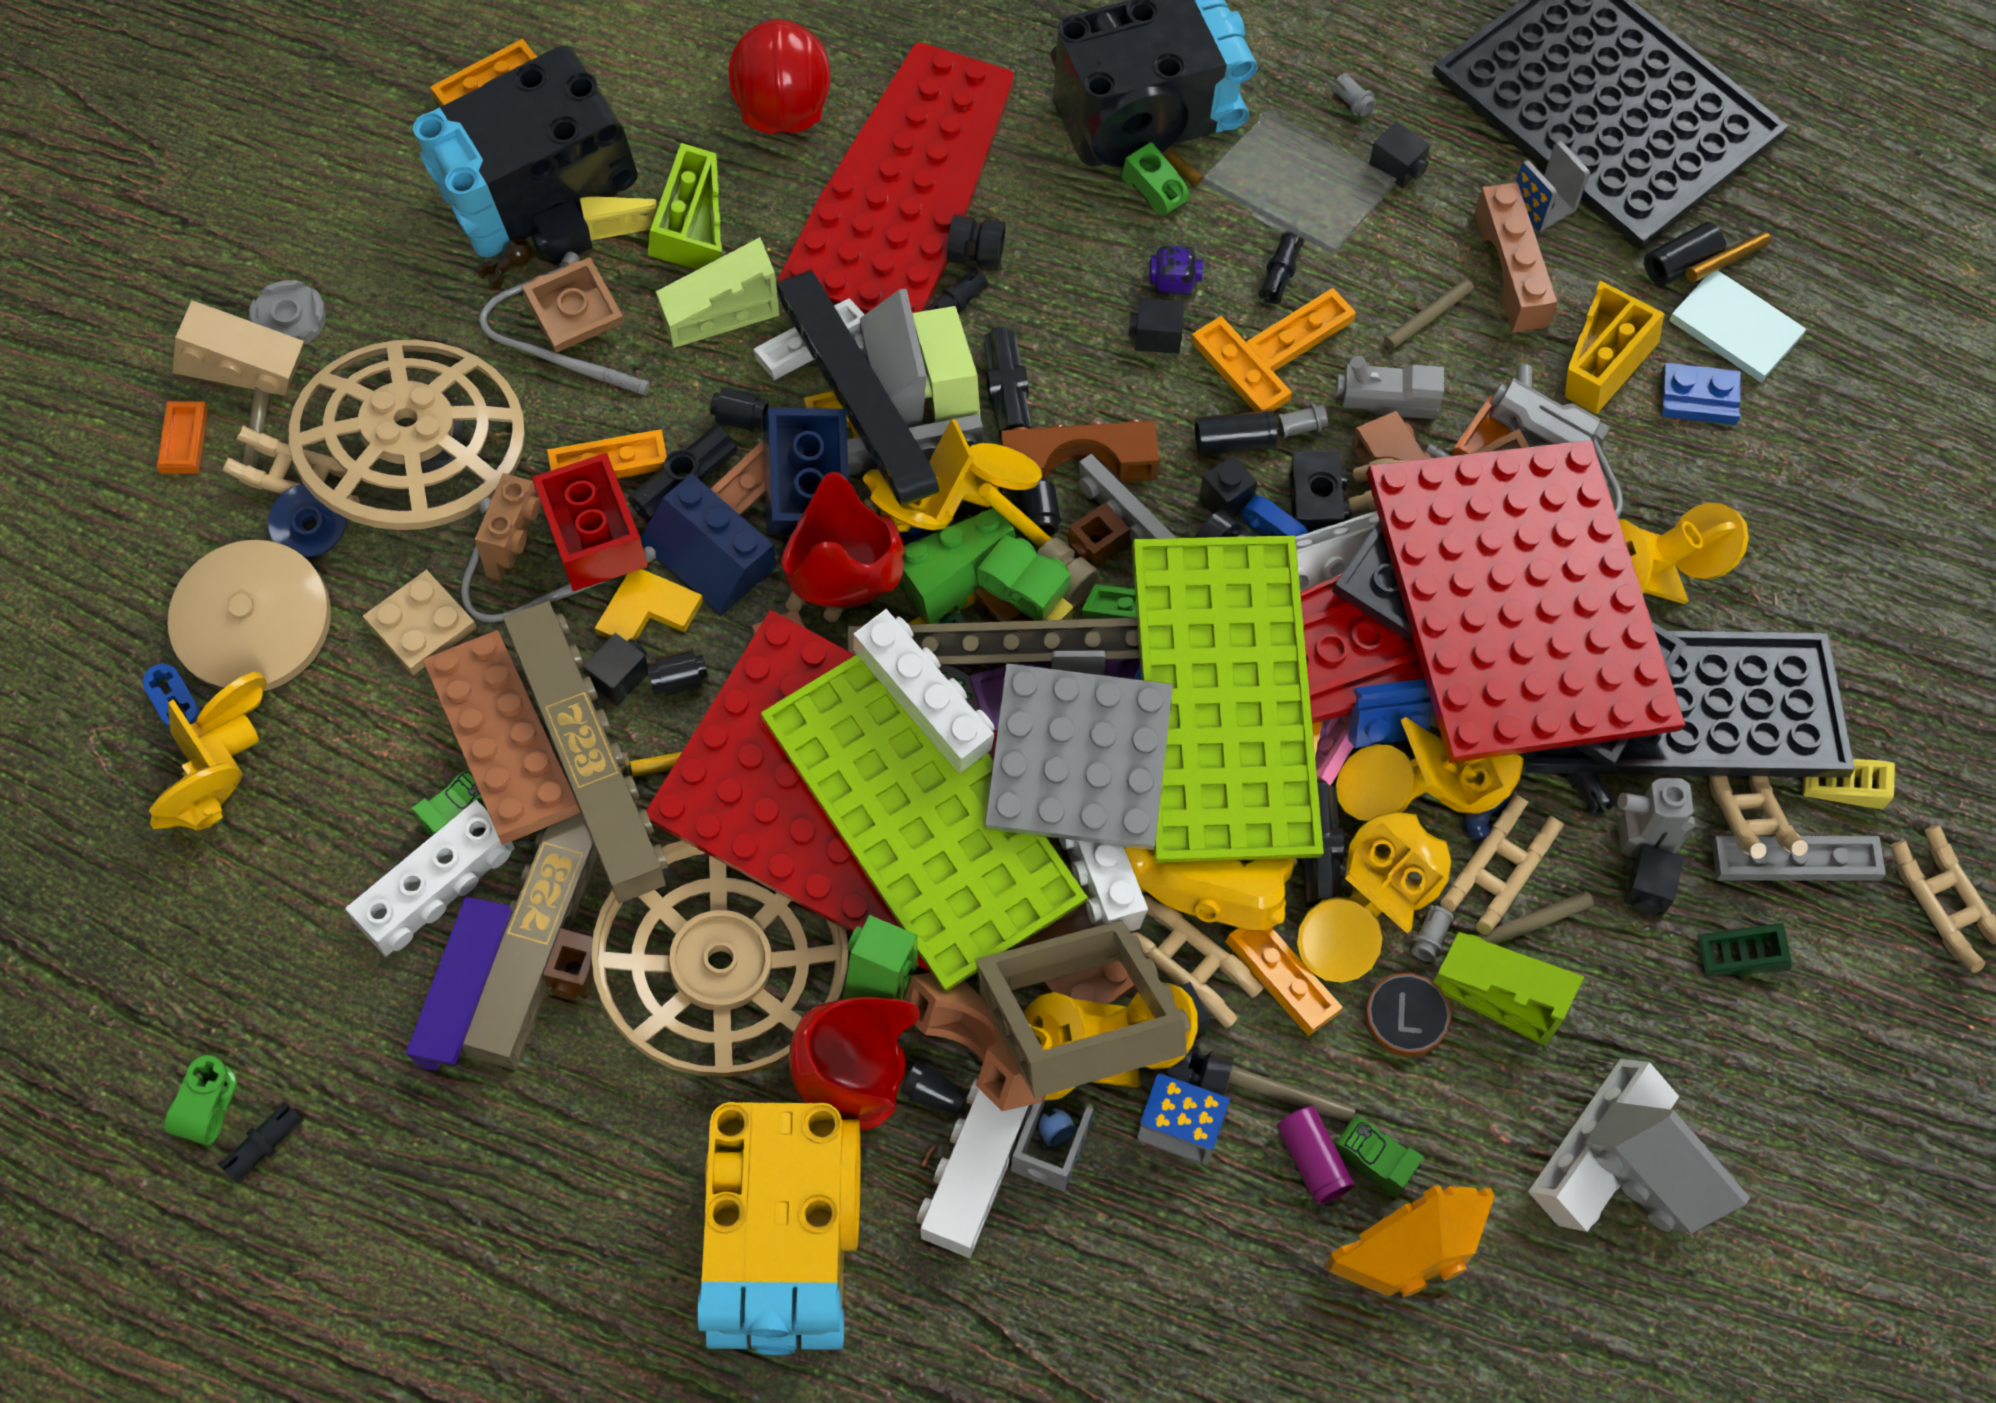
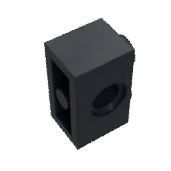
(1318, 474)

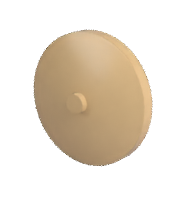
(248, 613)

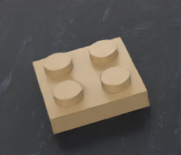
(419, 621)

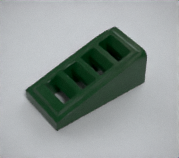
(1774, 932)

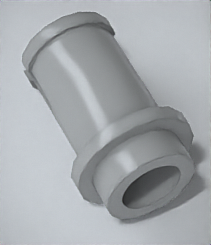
(1359, 100)
(1303, 421)
(1428, 942)

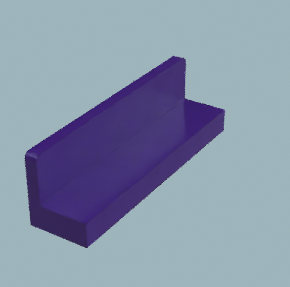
(458, 983)

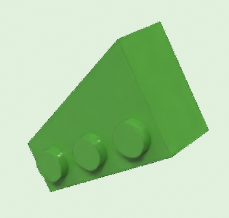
(944, 566)
(881, 960)

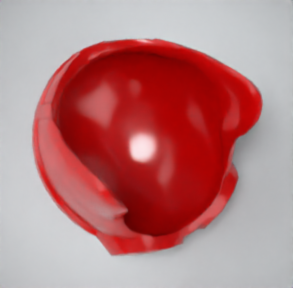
(779, 77)
(842, 549)
(851, 1056)

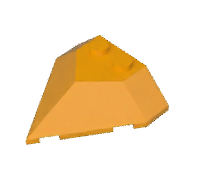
(1417, 1242)

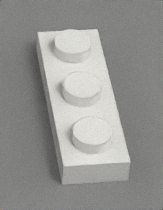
(788, 350)

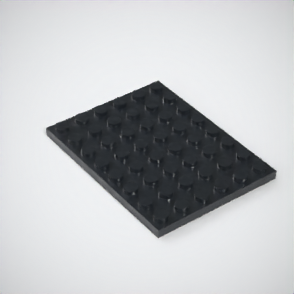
(1622, 96)

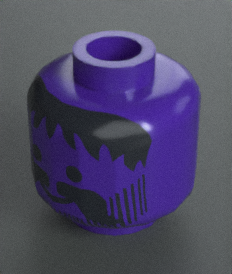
(1175, 270)

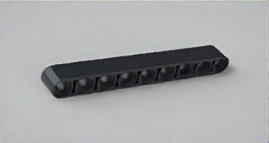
(857, 389)

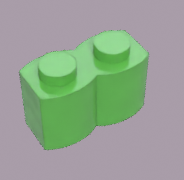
(1024, 577)

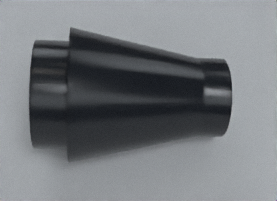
(931, 1088)

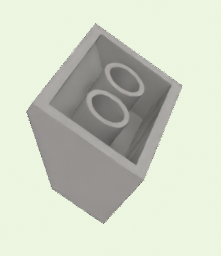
(893, 351)
(1664, 1167)

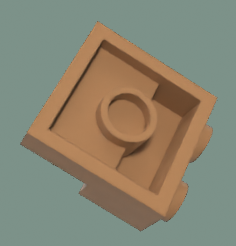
(572, 304)
(506, 524)

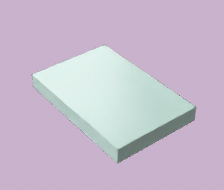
(1737, 325)

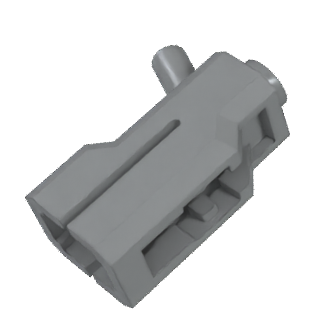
(1383, 390)
(1537, 416)
(1657, 818)

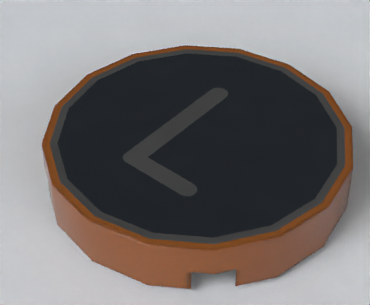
(1407, 1014)

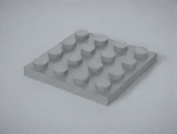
(1079, 756)

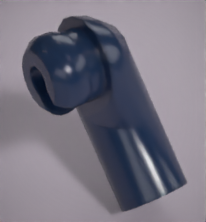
(1477, 823)

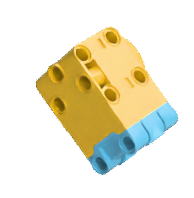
(778, 1226)

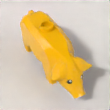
(1217, 891)

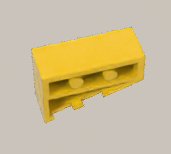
(1611, 346)

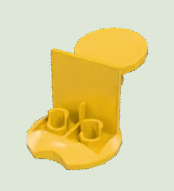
(959, 476)
(1701, 545)
(209, 747)
(1386, 780)
(1342, 934)
(1062, 1020)

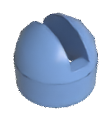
(1056, 1128)

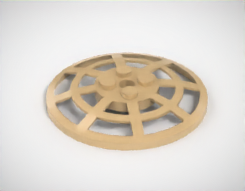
(408, 444)
(702, 983)

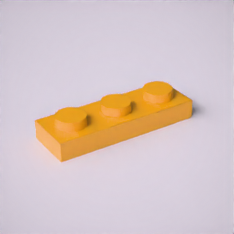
(482, 72)
(1302, 329)
(1240, 366)
(628, 454)
(1285, 977)

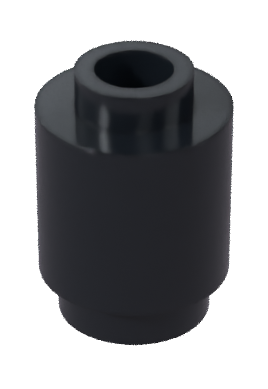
(739, 408)
(1041, 506)
(677, 672)

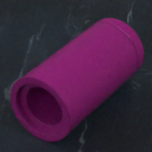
(1315, 1155)

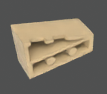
(234, 351)

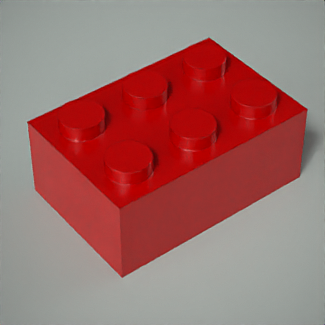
(590, 522)

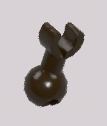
(515, 253)

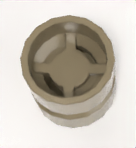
(1082, 573)

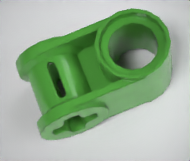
(199, 1105)

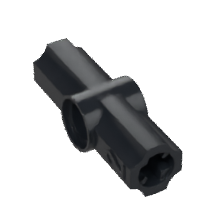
(1006, 380)
(699, 458)
(1323, 874)

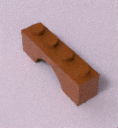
(1124, 448)

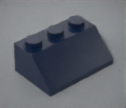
(798, 453)
(708, 545)

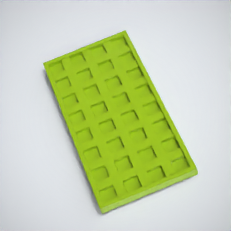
(1240, 740)
(919, 824)

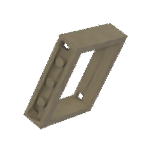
(1097, 1055)

